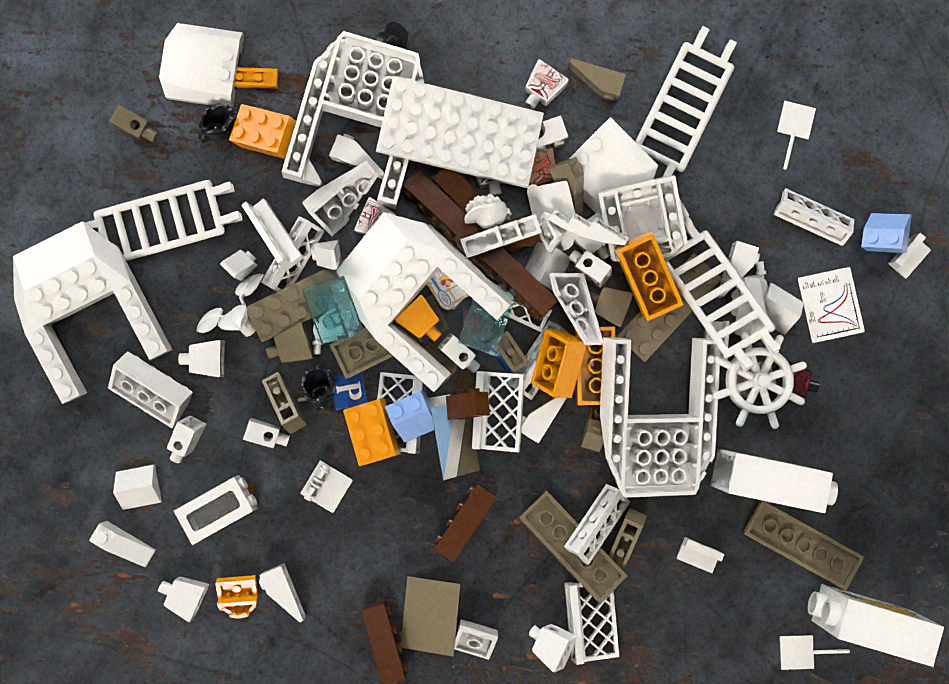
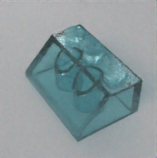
(332, 310)

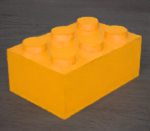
(263, 131)
(558, 363)
(371, 432)

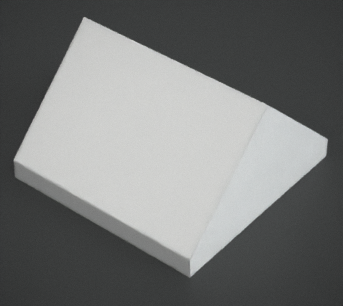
(543, 263)
(782, 308)
(137, 487)
(475, 639)

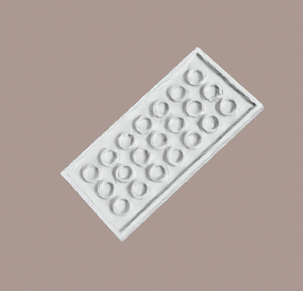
(459, 132)

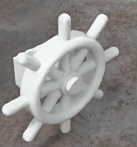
(759, 379)

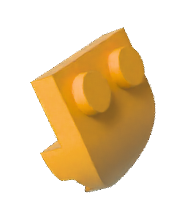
(237, 595)

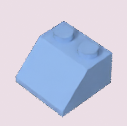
(887, 233)
(411, 416)

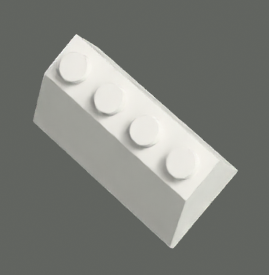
(149, 389)

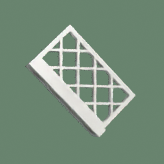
(481, 424)
(413, 445)
(576, 626)

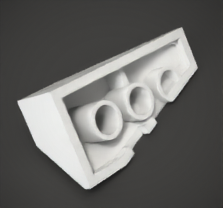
(337, 199)
(576, 301)

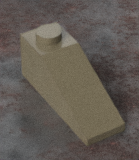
(601, 80)
(572, 172)
(284, 403)
(627, 537)

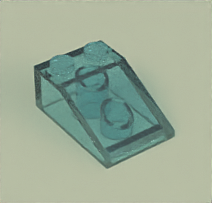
(483, 330)

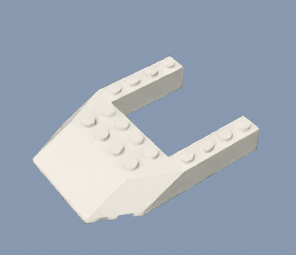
(353, 83)
(391, 270)
(67, 277)
(665, 450)

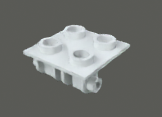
(326, 486)

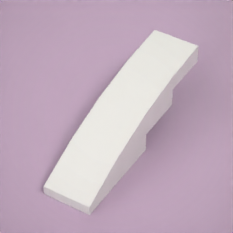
(596, 230)
(501, 236)

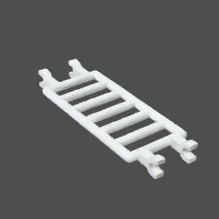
(704, 116)
(153, 201)
(736, 350)

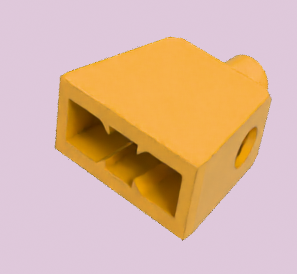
(420, 319)

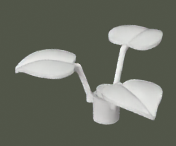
(238, 317)

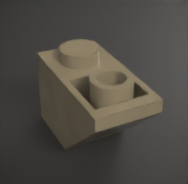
(592, 433)

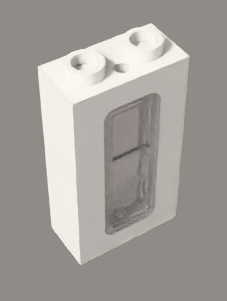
(216, 509)

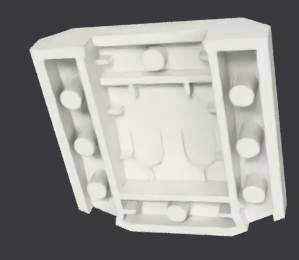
(200, 64)
(612, 161)
(645, 208)

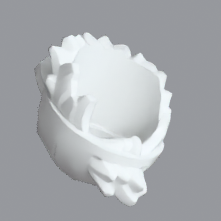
(487, 211)

